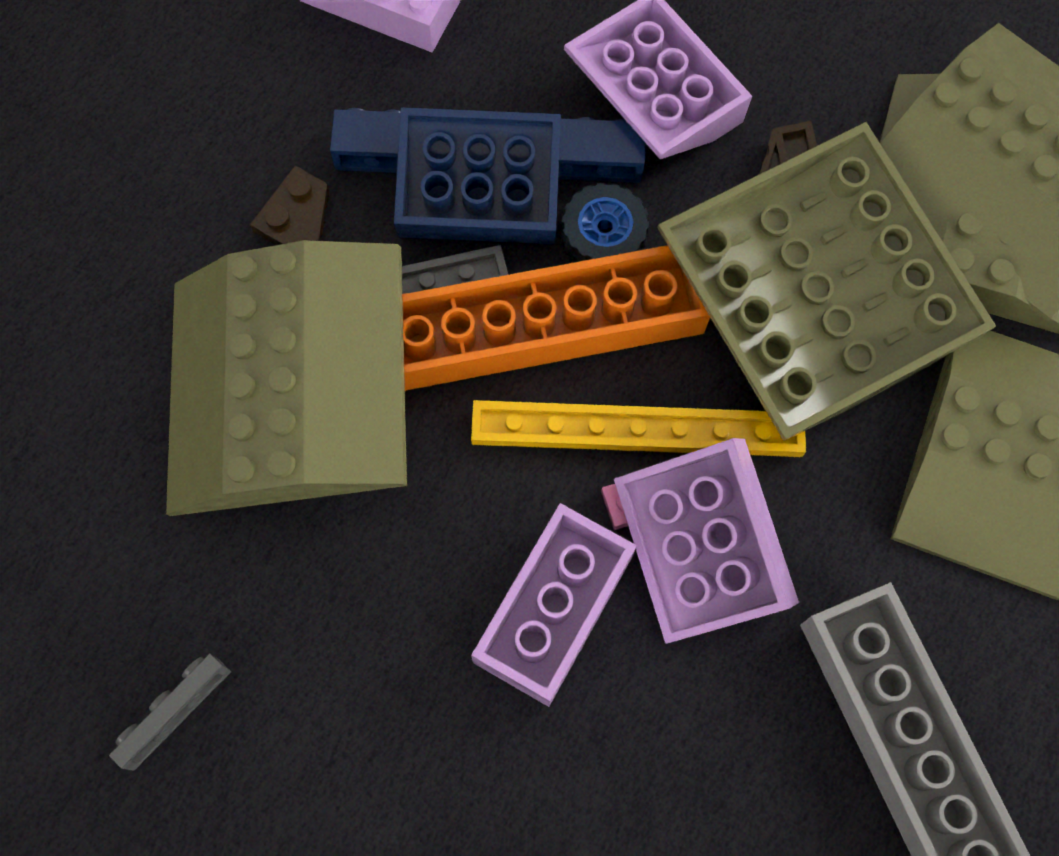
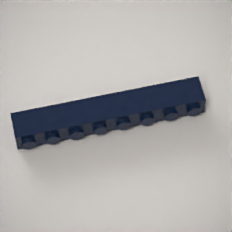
(586, 152)

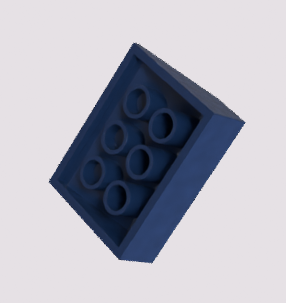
(477, 175)

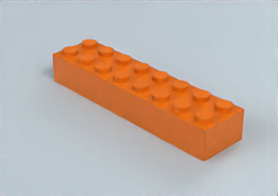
(547, 316)

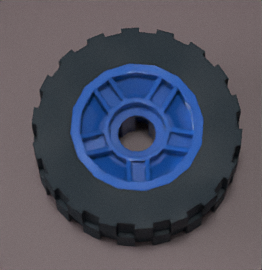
(603, 208)

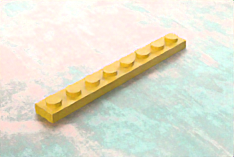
(626, 428)

